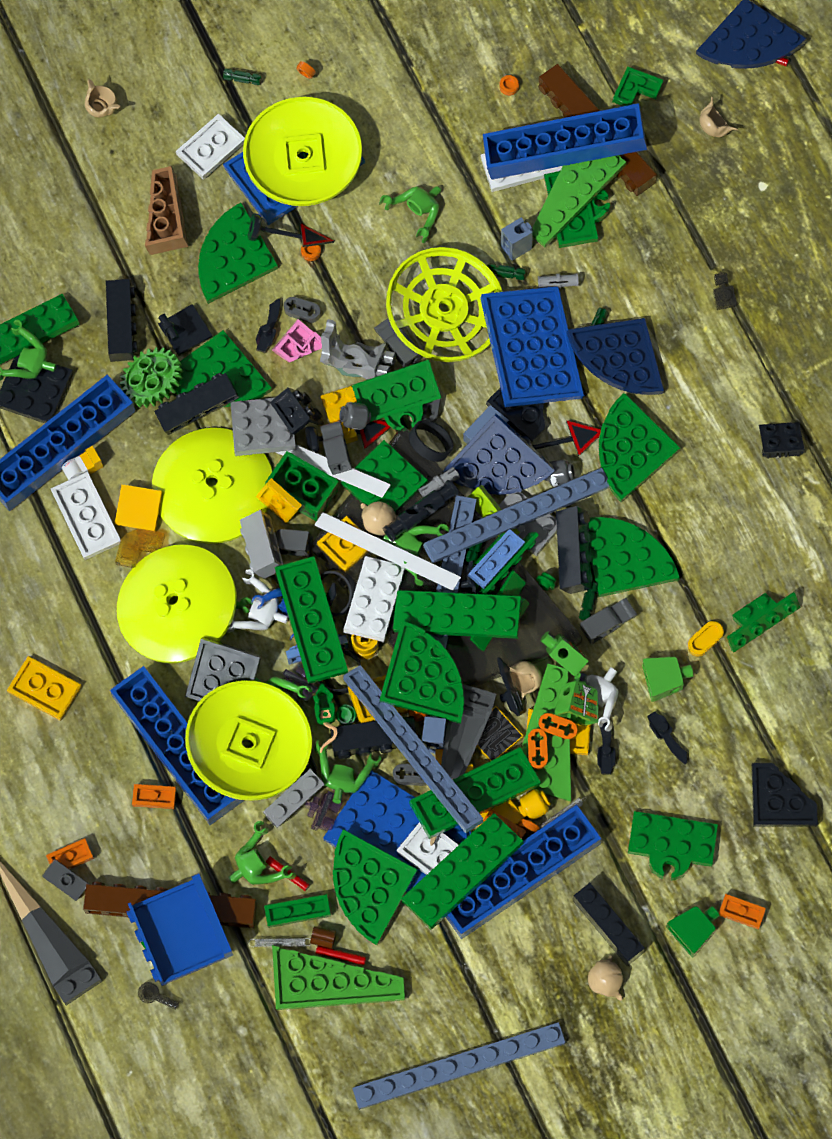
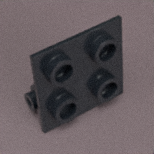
(781, 439)

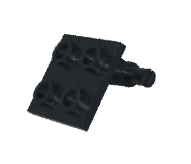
(184, 329)

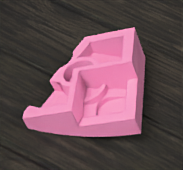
(297, 342)

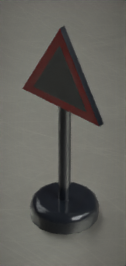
(308, 236)
(369, 434)
(581, 436)

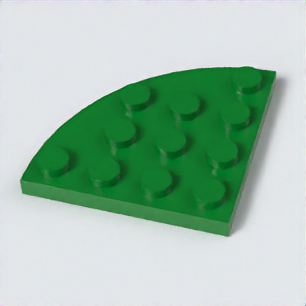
(231, 259)
(222, 356)
(631, 447)
(626, 557)
(423, 676)
(369, 884)

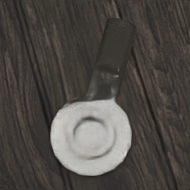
(149, 993)

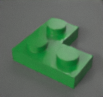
(634, 83)

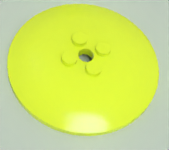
(297, 127)
(205, 511)
(202, 610)
(251, 713)

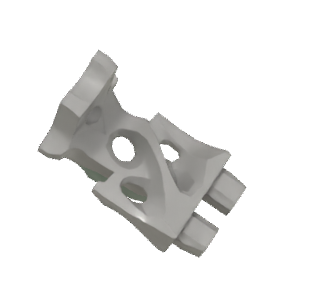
(367, 360)

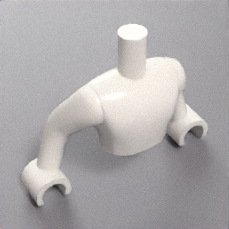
(262, 617)
(606, 695)

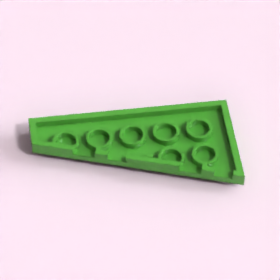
(572, 193)
(556, 775)
(322, 982)

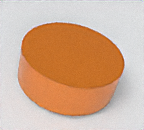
(305, 69)
(509, 85)
(311, 253)
(529, 826)

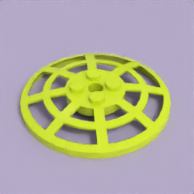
(441, 294)

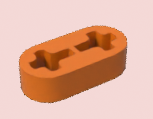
(559, 721)
(532, 749)

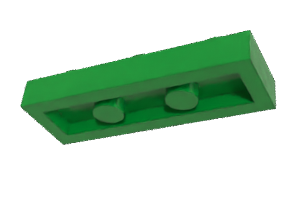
(297, 911)

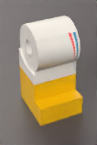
(86, 462)

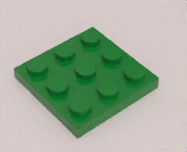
(390, 467)

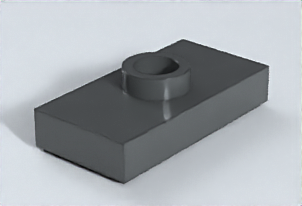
(65, 879)

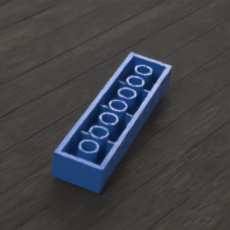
(564, 141)
(62, 439)
(165, 733)
(529, 867)

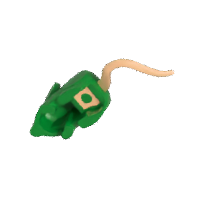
(325, 711)

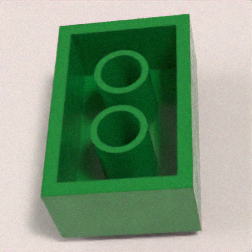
(306, 484)

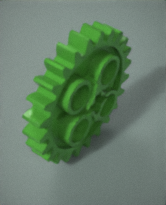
(151, 377)

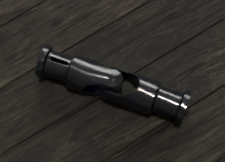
(417, 513)

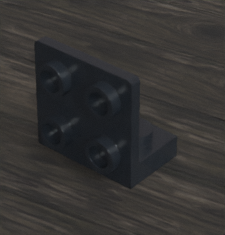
(296, 410)

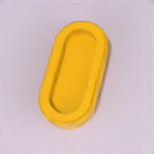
(705, 638)

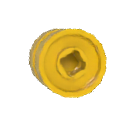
(364, 647)

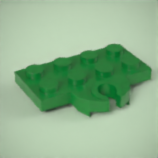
(582, 227)
(399, 393)
(672, 842)

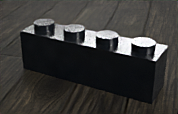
(120, 320)
(197, 403)
(574, 550)
(364, 739)
(608, 924)

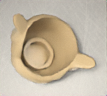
(100, 100)
(713, 122)
(376, 516)
(525, 677)
(606, 978)

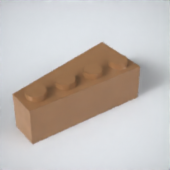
(166, 220)

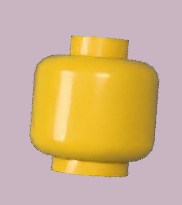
(534, 804)

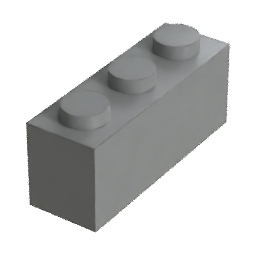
(261, 544)
(293, 798)

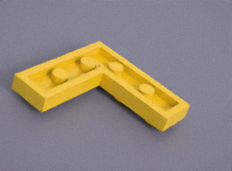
(333, 403)

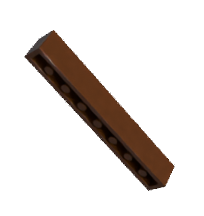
(573, 102)
(115, 899)

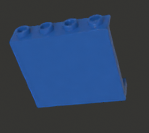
(179, 931)

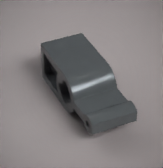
(404, 354)
(336, 448)
(294, 542)
(607, 620)

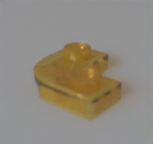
(137, 541)

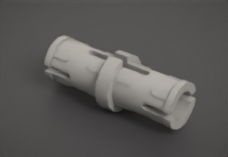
(558, 280)
(439, 481)

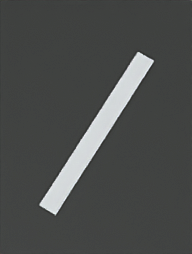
(352, 476)
(387, 551)

